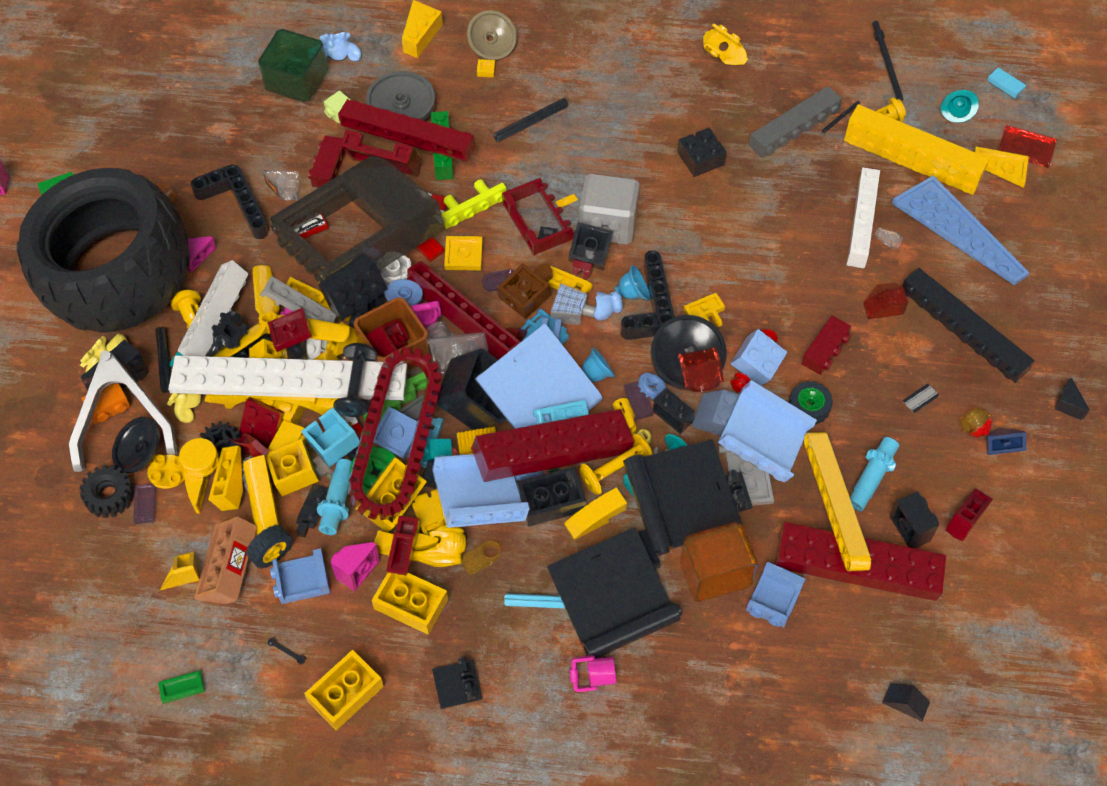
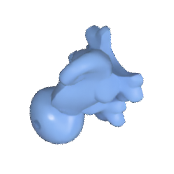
(338, 46)

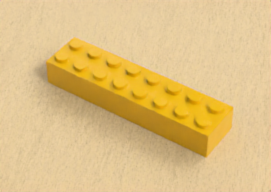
(916, 149)

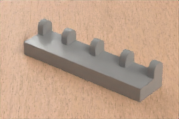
(295, 300)

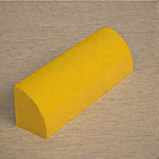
(260, 493)

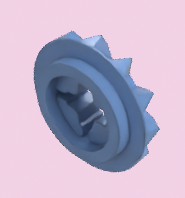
(651, 379)

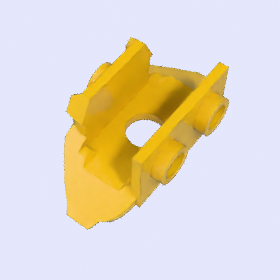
(733, 55)

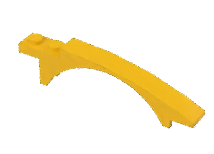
(319, 405)

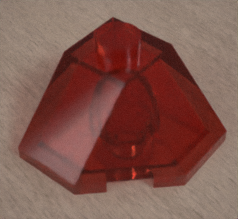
(886, 301)

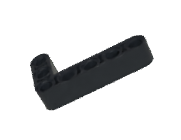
(232, 179)
(653, 268)

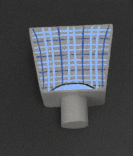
(571, 306)

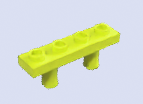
(467, 209)

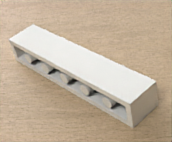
(863, 218)
(219, 298)

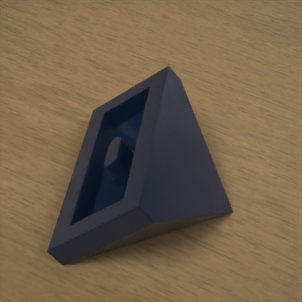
(1006, 441)

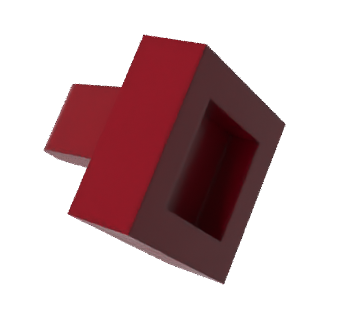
(586, 268)

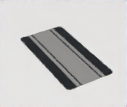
(921, 398)

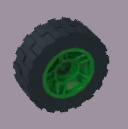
(814, 394)

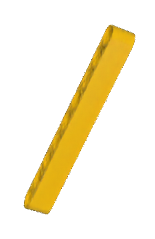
(837, 502)

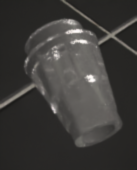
(889, 238)

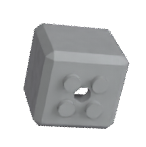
(610, 205)

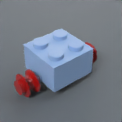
(757, 359)

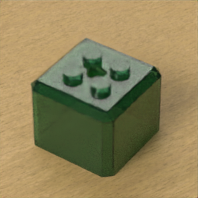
(293, 65)

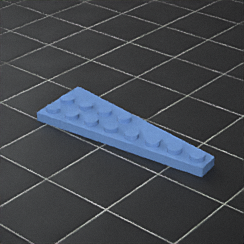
(946, 216)

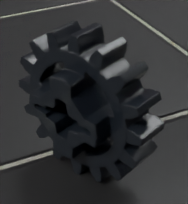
(220, 435)

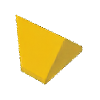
(182, 571)

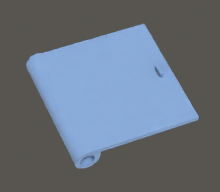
(537, 380)

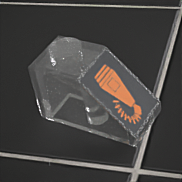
(283, 184)

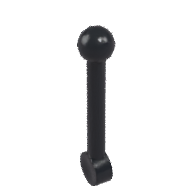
(300, 659)

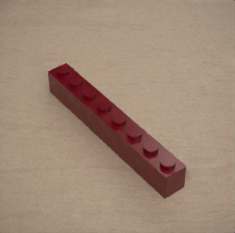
(407, 130)
(461, 310)

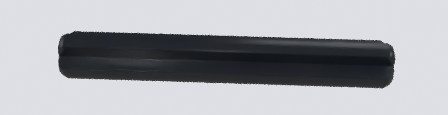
(163, 359)

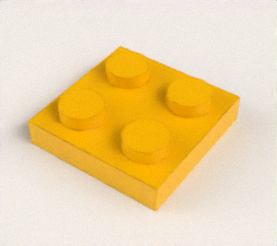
(463, 253)

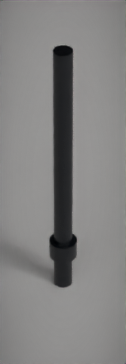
(879, 36)

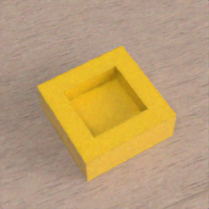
(485, 68)

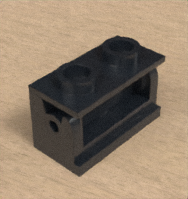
(673, 411)

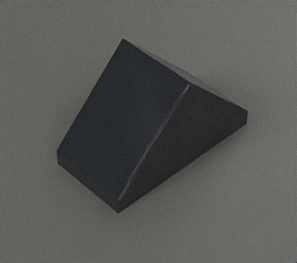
(1072, 402)
(907, 700)

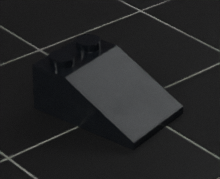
(130, 359)

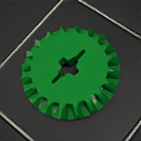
(380, 459)

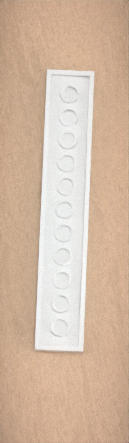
(278, 377)

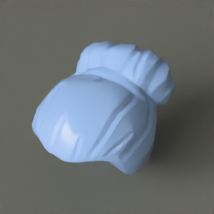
(607, 304)

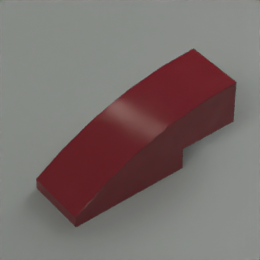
(403, 545)

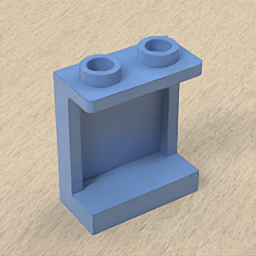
(300, 578)
(775, 595)

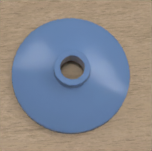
(404, 289)

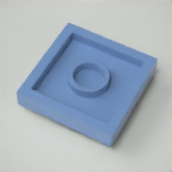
(395, 432)

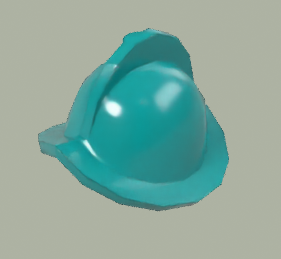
(960, 106)

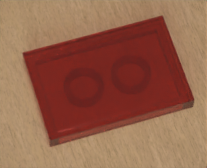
(1027, 143)

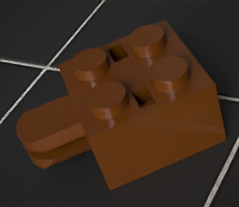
(526, 289)

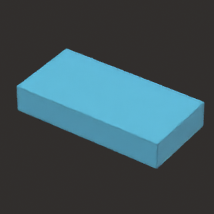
(1006, 82)

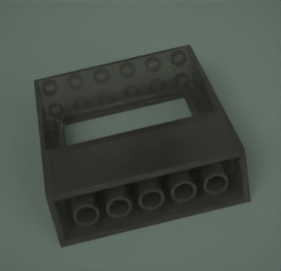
(384, 194)

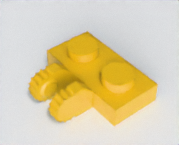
(706, 307)

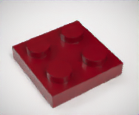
(289, 329)
(260, 421)

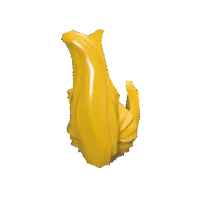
(447, 551)

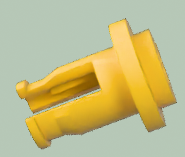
(894, 109)
(187, 304)

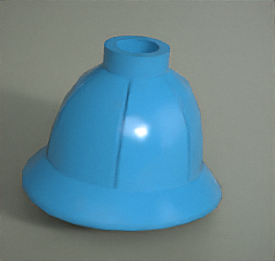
(633, 285)
(596, 367)

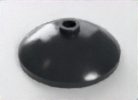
(136, 444)

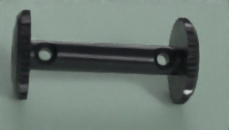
(351, 405)

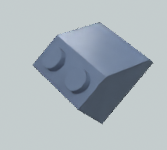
(714, 411)

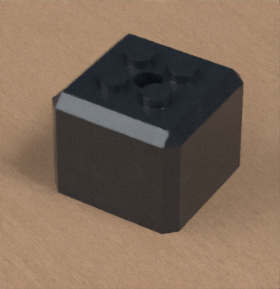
(464, 396)

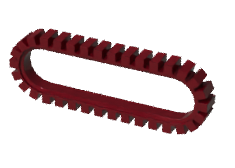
(419, 438)

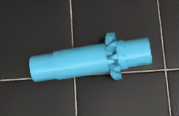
(879, 463)
(334, 508)

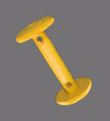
(589, 476)

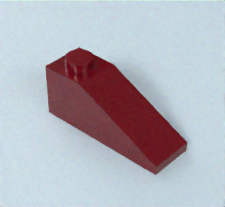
(968, 515)

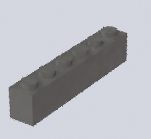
(795, 122)

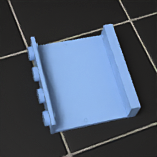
(766, 431)
(470, 500)

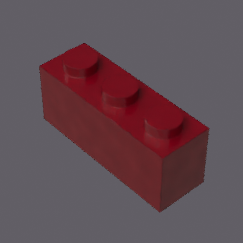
(327, 161)
(827, 345)

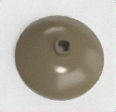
(496, 26)

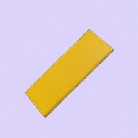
(567, 200)

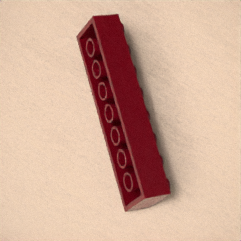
(551, 445)
(892, 566)

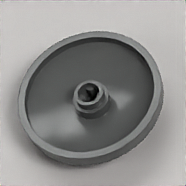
(403, 94)

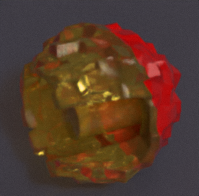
(977, 422)

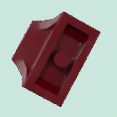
(251, 445)

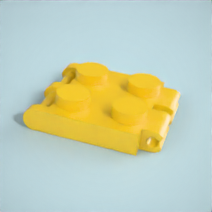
(429, 512)

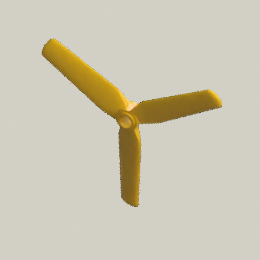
(269, 311)

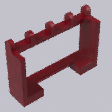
(402, 153)
(536, 246)

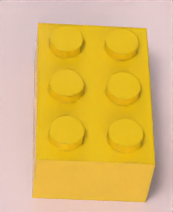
(386, 490)
(410, 601)
(344, 690)

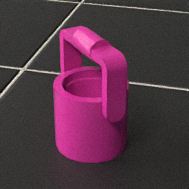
(427, 313)
(600, 672)

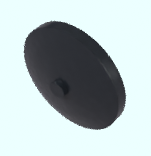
(682, 336)

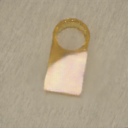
(475, 559)

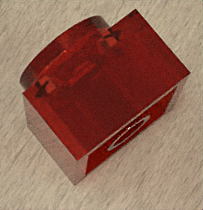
(701, 370)

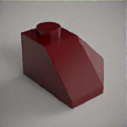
(388, 337)

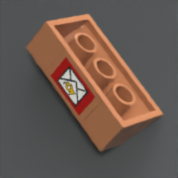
(225, 561)

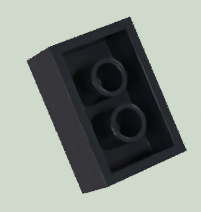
(353, 286)
(552, 496)

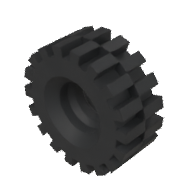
(98, 482)

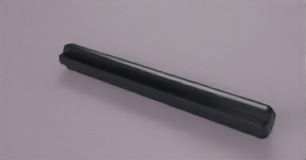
(530, 120)

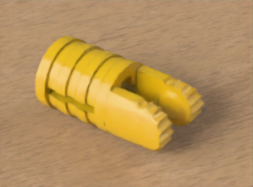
(629, 414)

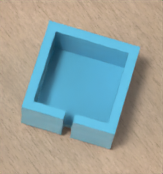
(335, 441)

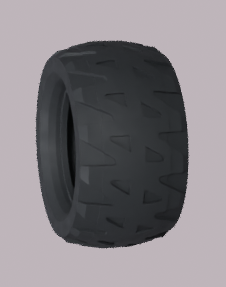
(81, 213)

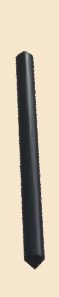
(840, 117)

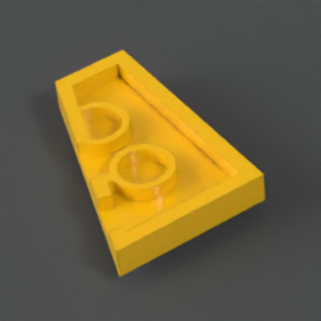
(1006, 165)

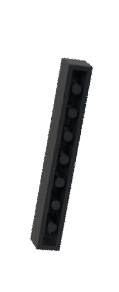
(967, 325)

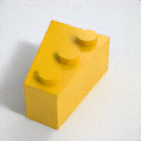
(420, 28)

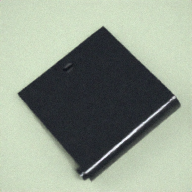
(680, 493)
(613, 594)

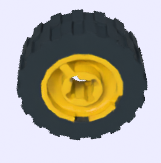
(269, 545)

